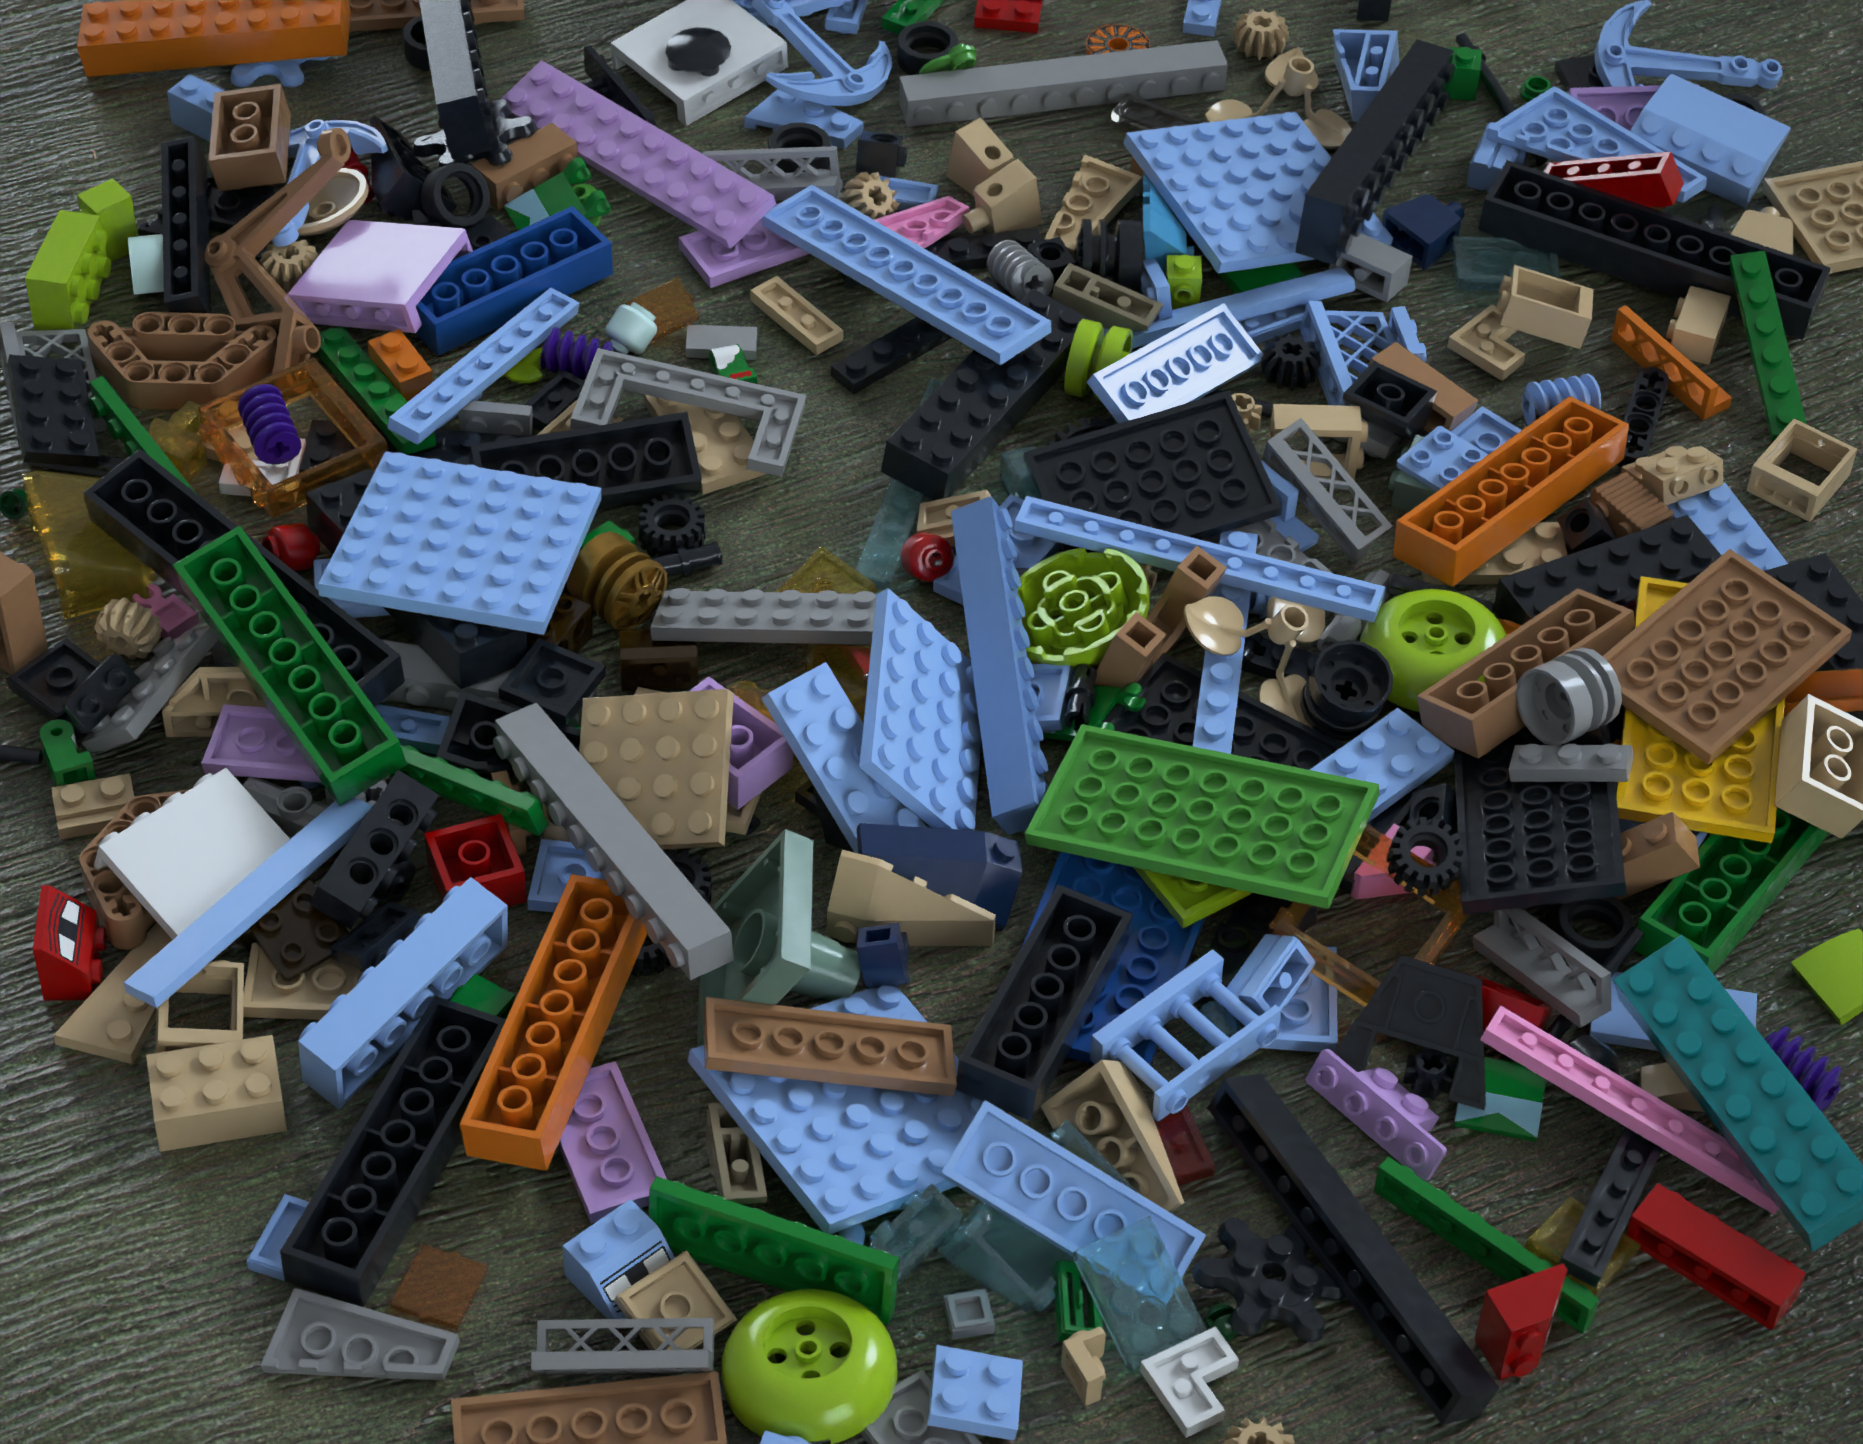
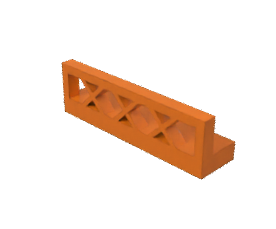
(1685, 378)
(1836, 687)

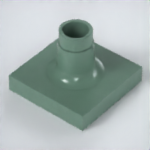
(773, 935)

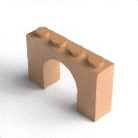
(1145, 640)

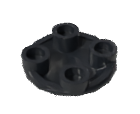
(698, 50)

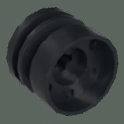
(1112, 254)
(1358, 677)

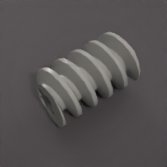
(1018, 270)

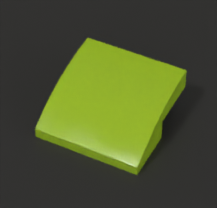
(1835, 974)

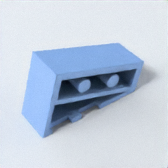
(1364, 64)

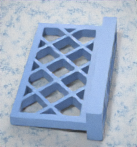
(1335, 362)

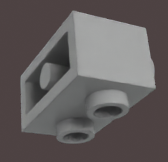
(1375, 267)

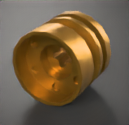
(617, 581)

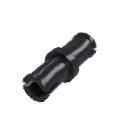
(692, 559)
(1080, 696)

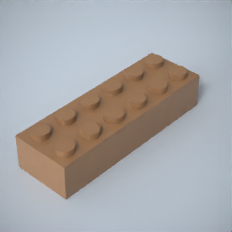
(1483, 715)

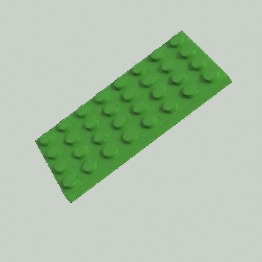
(1204, 815)

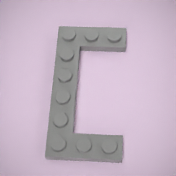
(774, 408)

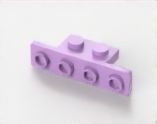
(1381, 1110)

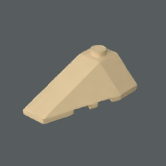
(872, 895)
(1118, 1123)

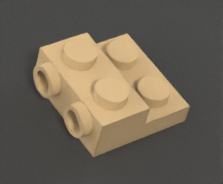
(1677, 473)

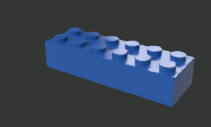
(509, 274)

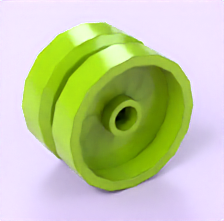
(1092, 353)

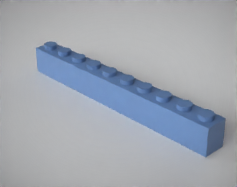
(1000, 663)

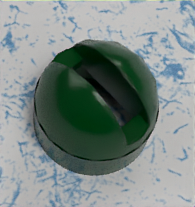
(10, 503)
(1223, 1313)

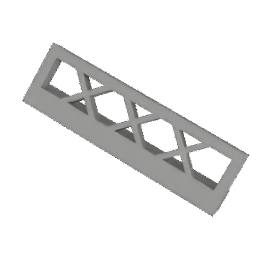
(779, 183)
(1317, 499)
(1543, 968)
(621, 1361)

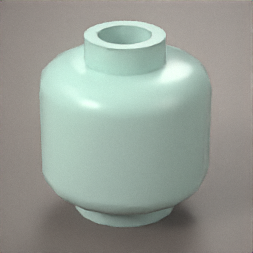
(631, 329)

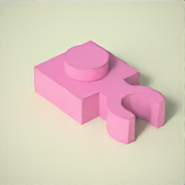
(173, 613)

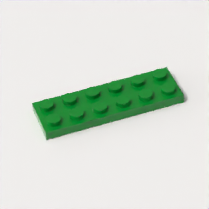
(771, 1247)

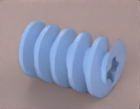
(1542, 397)

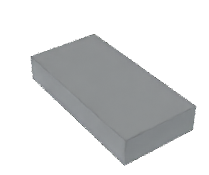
(703, 338)

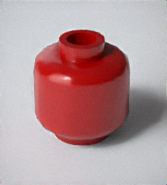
(293, 545)
(927, 556)

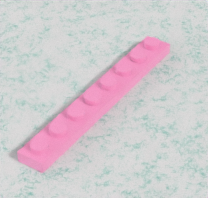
(1624, 1103)

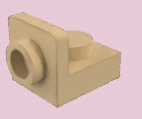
(1082, 1363)

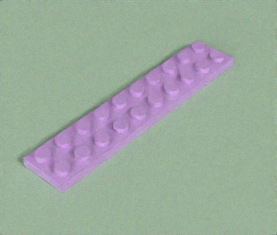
(642, 155)

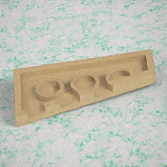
(1095, 194)
(110, 1019)

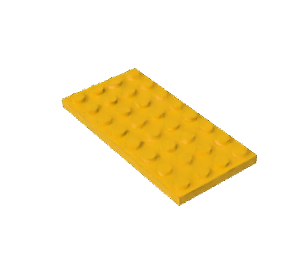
(1723, 798)

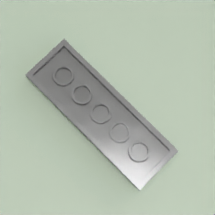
(765, 617)

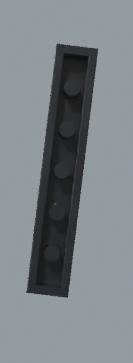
(185, 227)

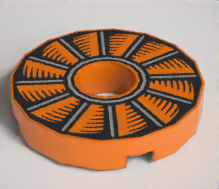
(1114, 36)

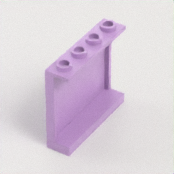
(377, 274)

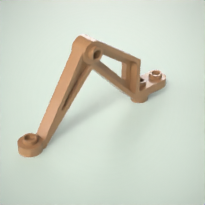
(237, 248)

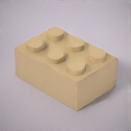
(1821, 766)
(216, 1093)

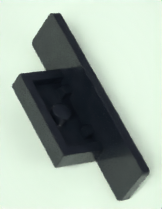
(611, 85)

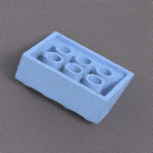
(1712, 137)

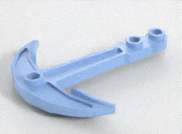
(1619, 61)
(840, 82)
(303, 145)

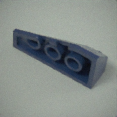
(952, 861)

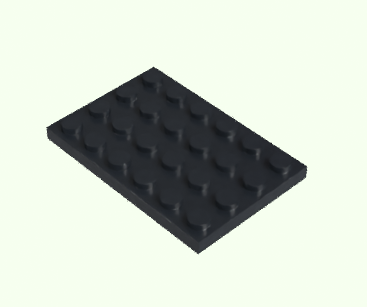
(1168, 470)

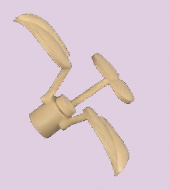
(1296, 77)
(1218, 628)

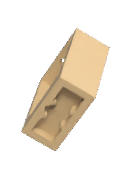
(1545, 306)
(1326, 422)
(1791, 491)
(216, 978)

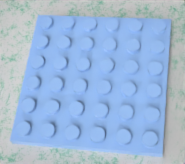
(1238, 185)
(461, 542)
(847, 1146)

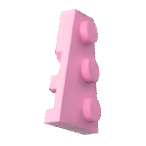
(927, 221)

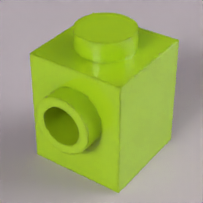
(1184, 274)

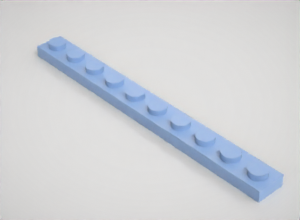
(1168, 550)
(1222, 673)

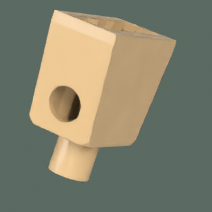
(976, 155)
(1005, 201)
(1766, 229)

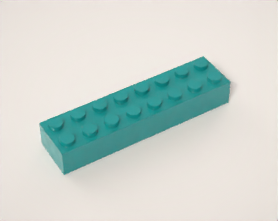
(1746, 1091)

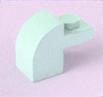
(146, 263)

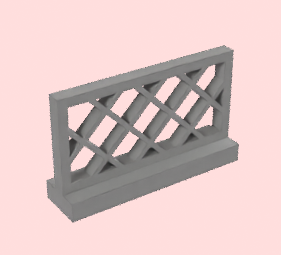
(12, 343)

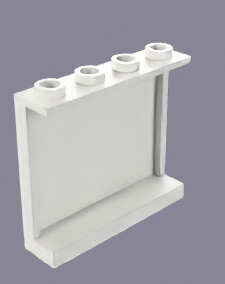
(752, 55)
(192, 850)

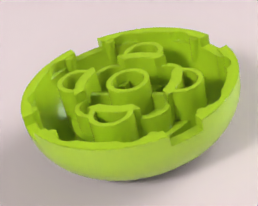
(1079, 604)
(1446, 634)
(811, 1390)

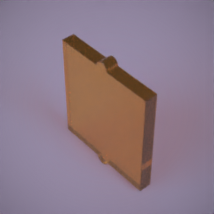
(670, 307)
(439, 1287)

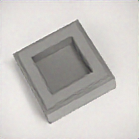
(969, 1314)

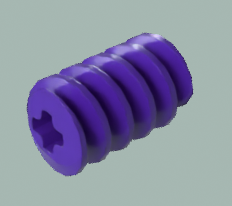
(569, 356)
(269, 424)
(1811, 1075)

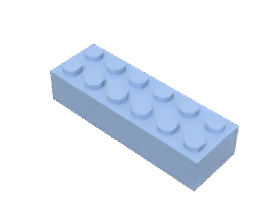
(367, 1025)

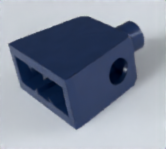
(1423, 228)

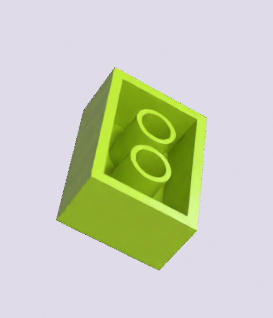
(67, 272)

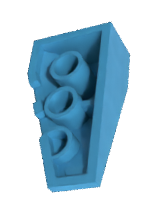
(1161, 227)

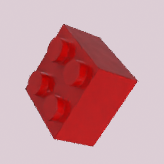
(477, 851)

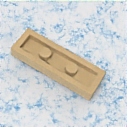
(796, 315)

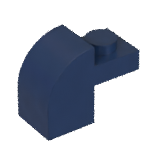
(883, 955)

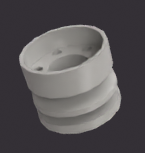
(1568, 696)

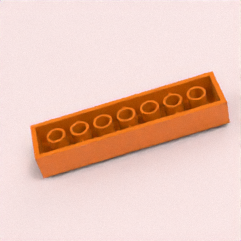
(207, 33)
(1510, 491)
(554, 1028)

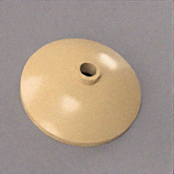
(335, 203)

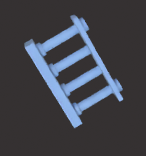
(1175, 1000)

